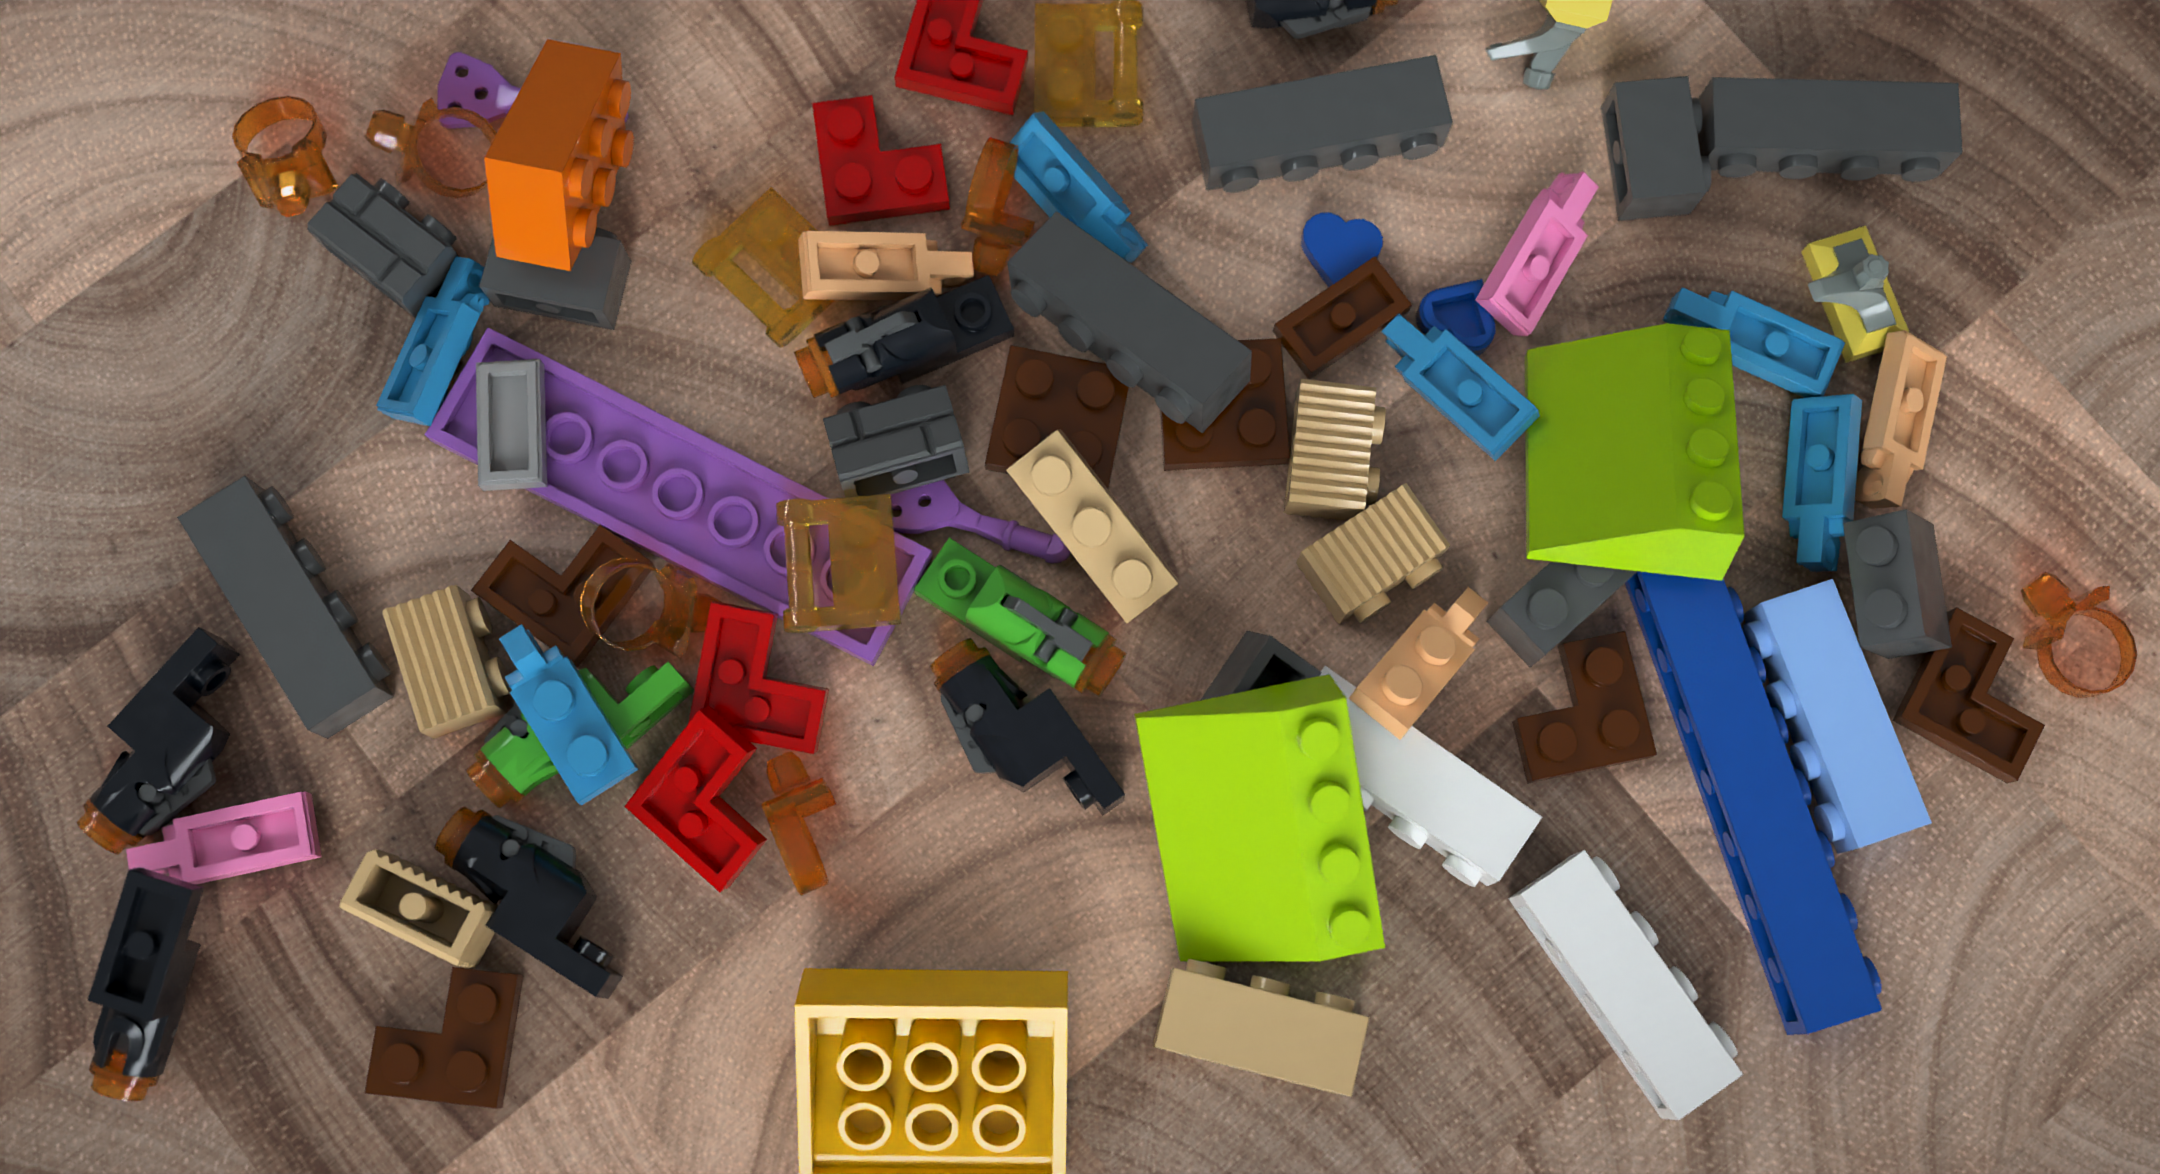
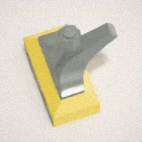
(1562, 26)
(1854, 291)

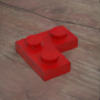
(951, 64)
(868, 182)
(737, 686)
(684, 801)

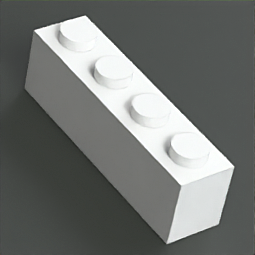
(1437, 798)
(1627, 986)

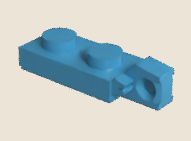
(1068, 183)
(1763, 339)
(435, 346)
(1461, 386)
(1821, 476)
(565, 717)

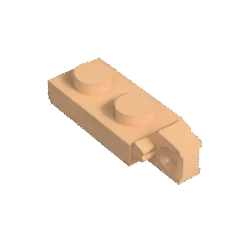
(877, 265)
(1899, 419)
(1420, 664)

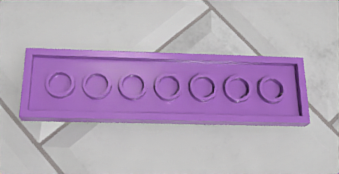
(668, 490)

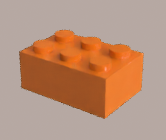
(558, 155)

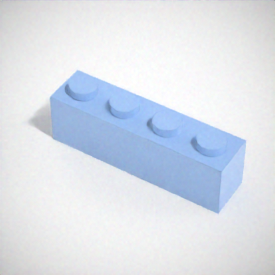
(1834, 718)

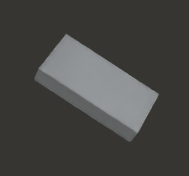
(511, 424)

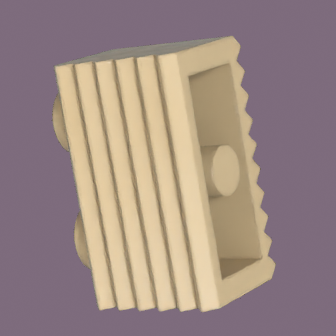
(1333, 450)
(1373, 555)
(447, 660)
(420, 908)

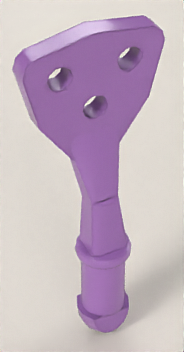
(463, 91)
(948, 511)

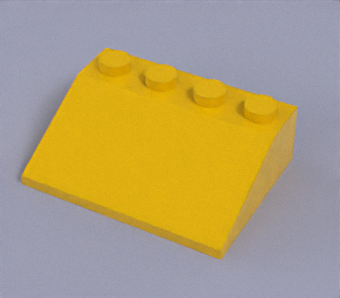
(931, 1071)

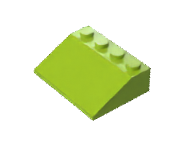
(1635, 452)
(1262, 825)

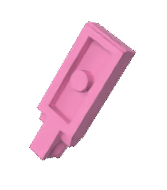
(1538, 254)
(234, 840)

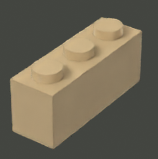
(1093, 525)
(1261, 1028)

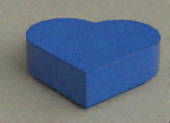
(1339, 246)
(1459, 313)

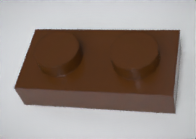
(1341, 318)

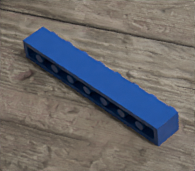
(1756, 801)

